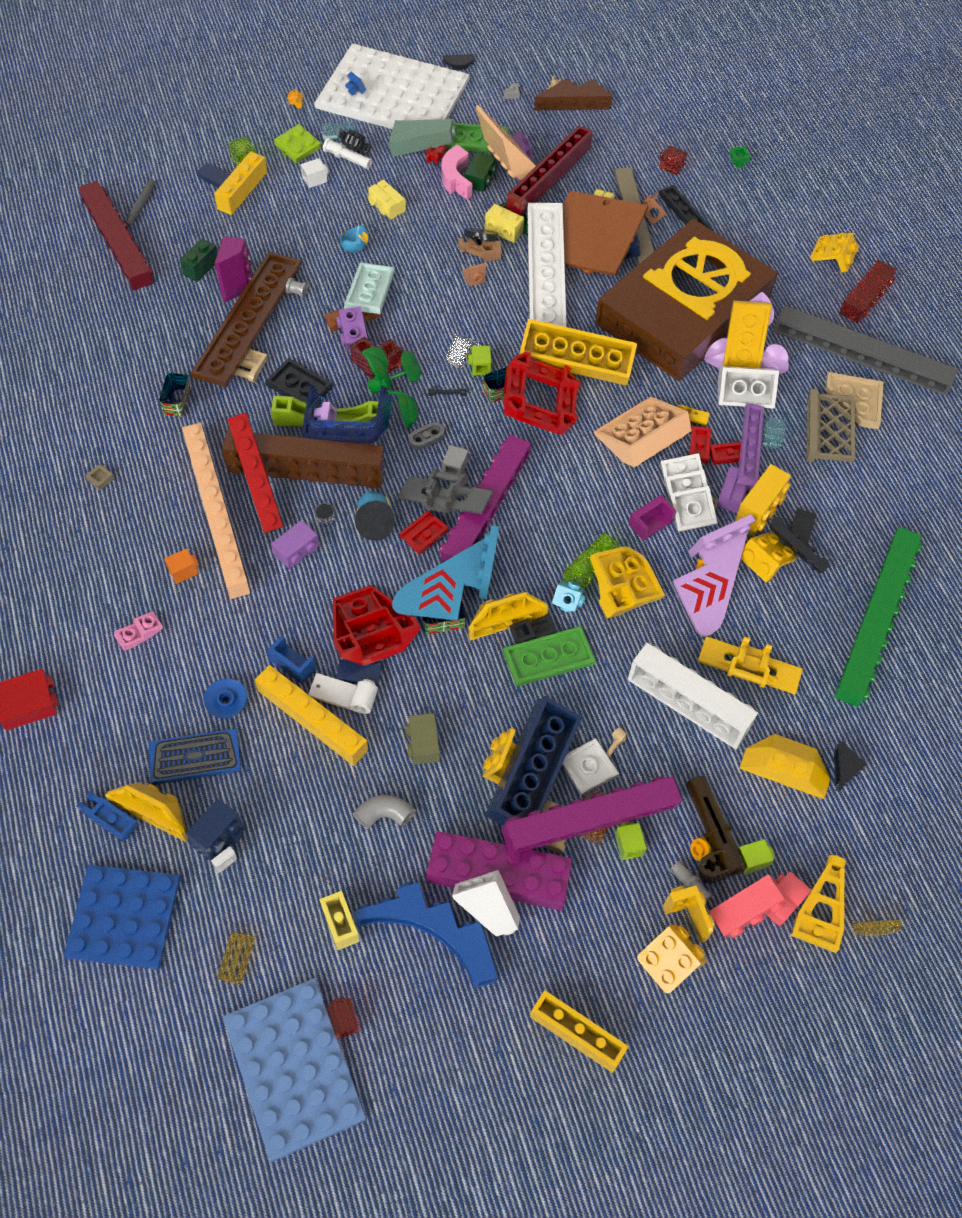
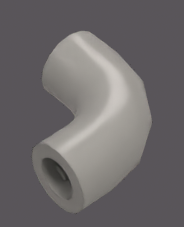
(384, 806)

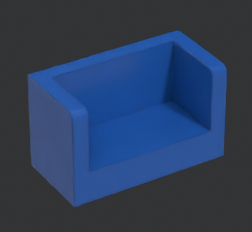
(291, 661)

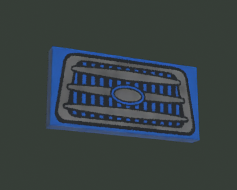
(194, 756)

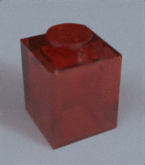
(672, 159)
(343, 1017)

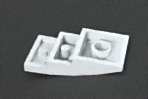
(688, 492)

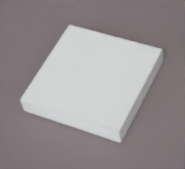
(589, 767)

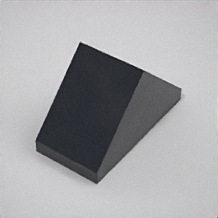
(846, 765)

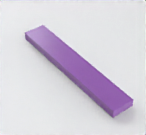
(751, 445)

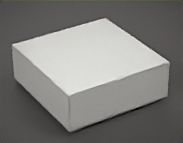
(224, 859)

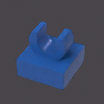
(355, 84)

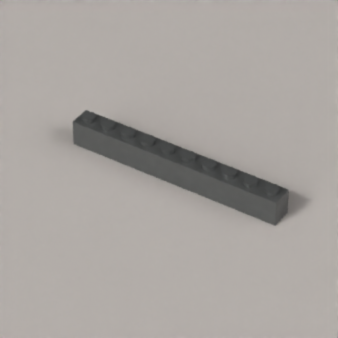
(865, 350)

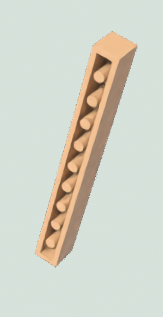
(216, 511)

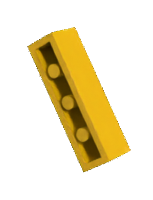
(240, 183)
(578, 1031)

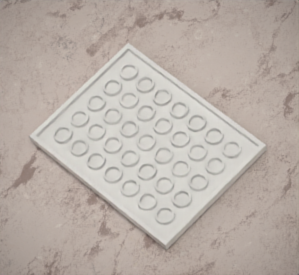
(394, 88)

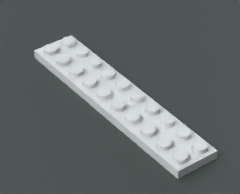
(546, 263)

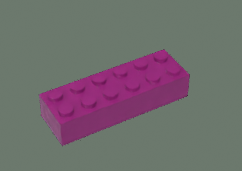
(528, 875)

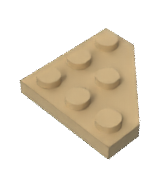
(867, 396)

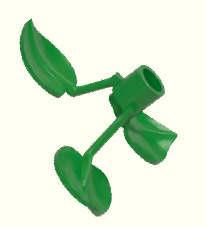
(379, 362)

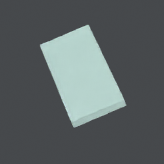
(369, 287)

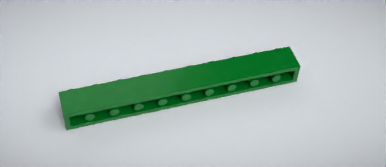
(878, 617)

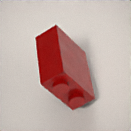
(27, 699)

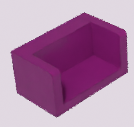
(652, 517)

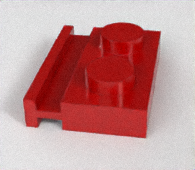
(424, 532)

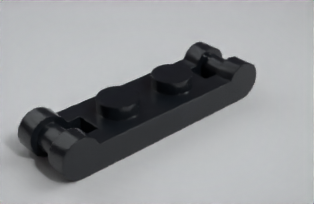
(803, 550)

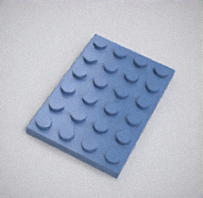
(293, 1070)

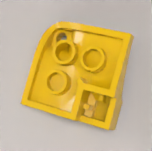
(624, 580)

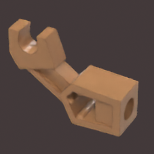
(487, 250)

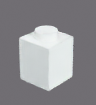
(314, 172)

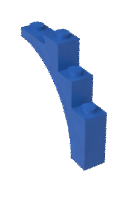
(410, 910)

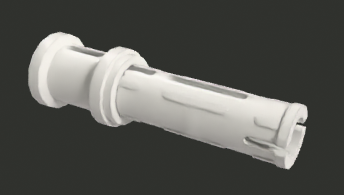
(341, 151)

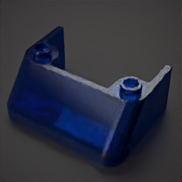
(346, 430)

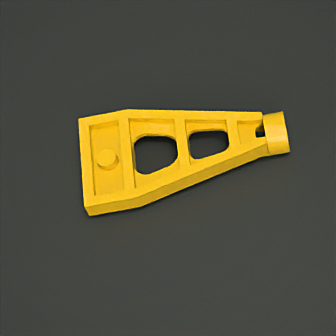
(817, 931)

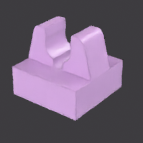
(326, 413)

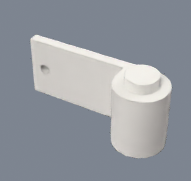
(343, 694)

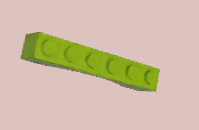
(291, 411)

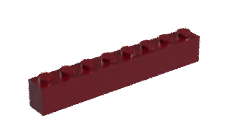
(549, 170)
(116, 235)

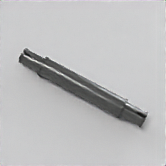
(147, 190)

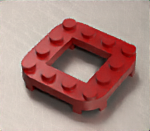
(515, 401)

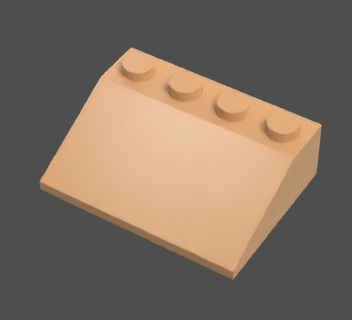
(504, 147)
(644, 430)

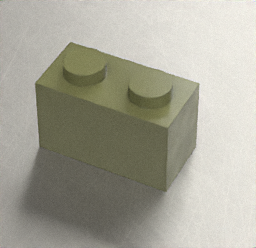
(423, 739)

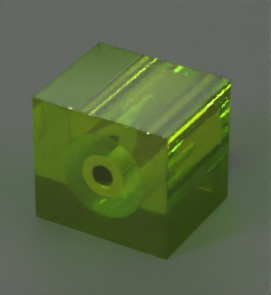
(239, 149)

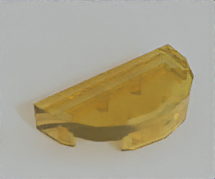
(877, 928)

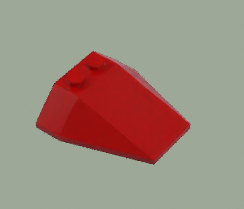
(368, 626)

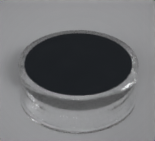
(324, 513)

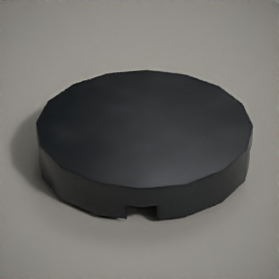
(483, 235)
(374, 520)

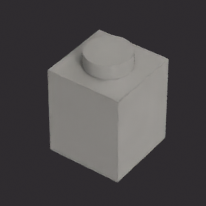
(455, 460)

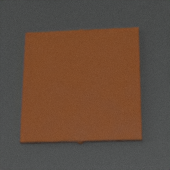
(599, 231)

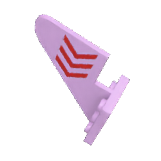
(709, 588)

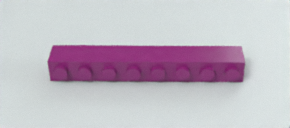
(498, 479)
(590, 815)

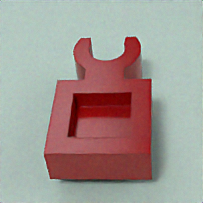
(435, 154)

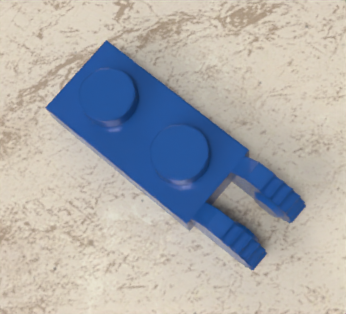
(109, 817)

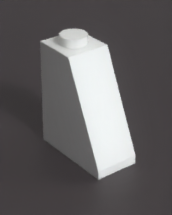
(488, 902)

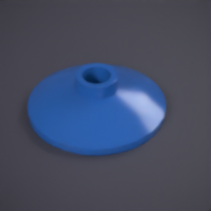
(222, 690)

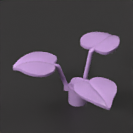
(773, 357)

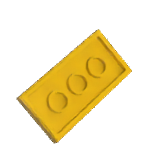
(747, 334)

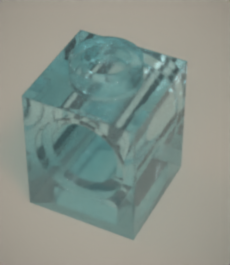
(773, 433)

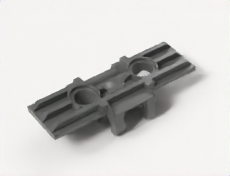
(445, 499)

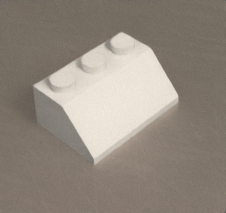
(747, 385)

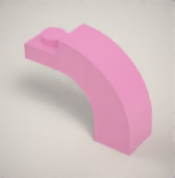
(453, 162)

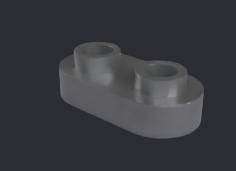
(425, 436)

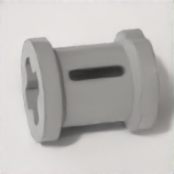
(296, 287)

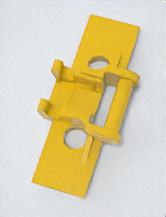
(753, 661)

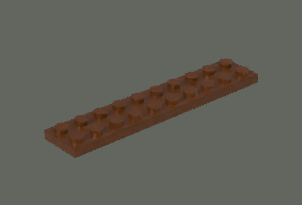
(246, 320)

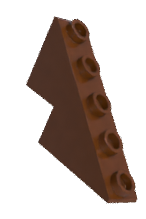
(570, 97)

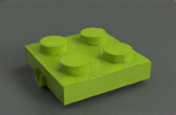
(297, 143)

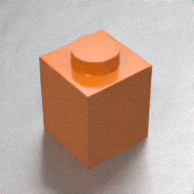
(182, 565)

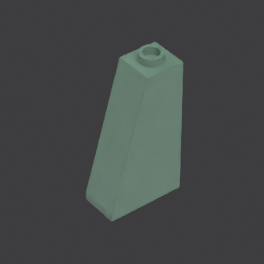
(419, 135)

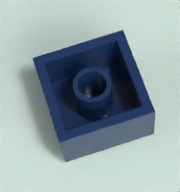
(216, 830)

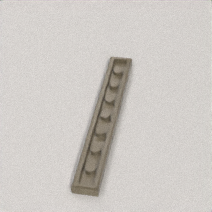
(628, 192)

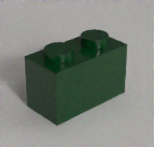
(481, 171)
(199, 260)

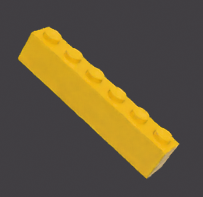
(311, 715)

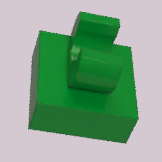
(739, 156)

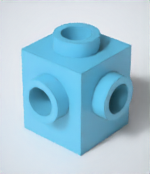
(569, 596)

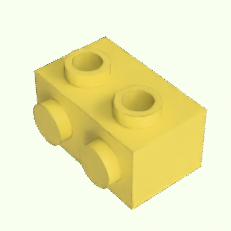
(504, 222)

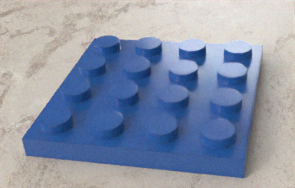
(122, 917)

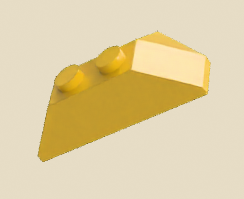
(501, 613)
(787, 764)
(151, 806)

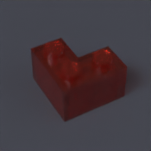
(390, 348)

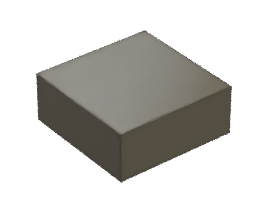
(99, 477)

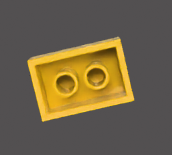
(764, 498)

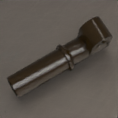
(726, 853)

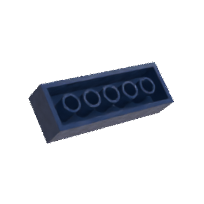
(534, 761)

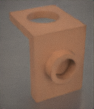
(651, 202)
(475, 274)

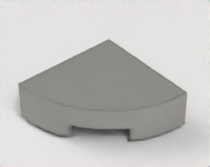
(512, 92)

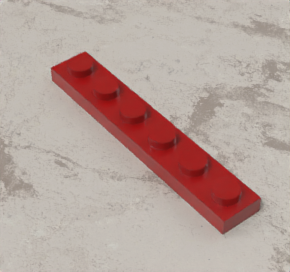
(255, 472)

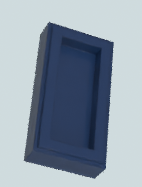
(212, 175)
(354, 672)

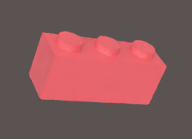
(748, 907)

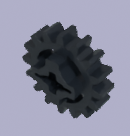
(354, 140)

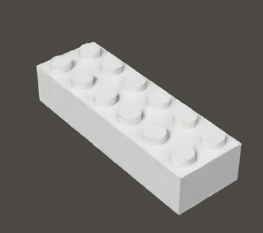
(692, 695)

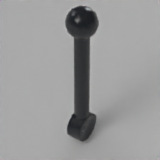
(431, 392)

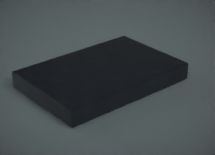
(294, 380)

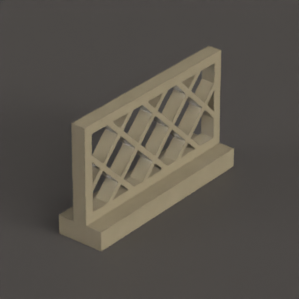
(814, 422)

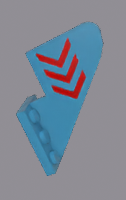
(441, 588)

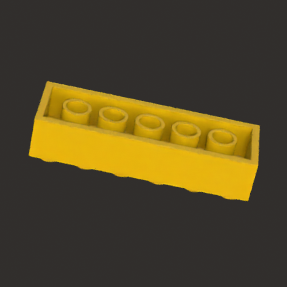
(581, 351)

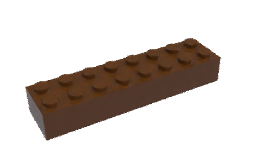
(313, 460)

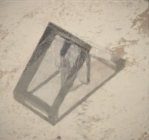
(460, 349)

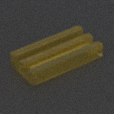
(241, 938)

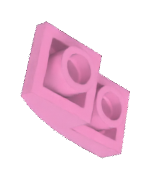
(142, 629)

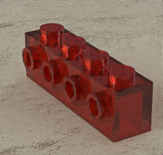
(868, 291)

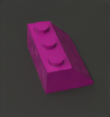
(233, 267)

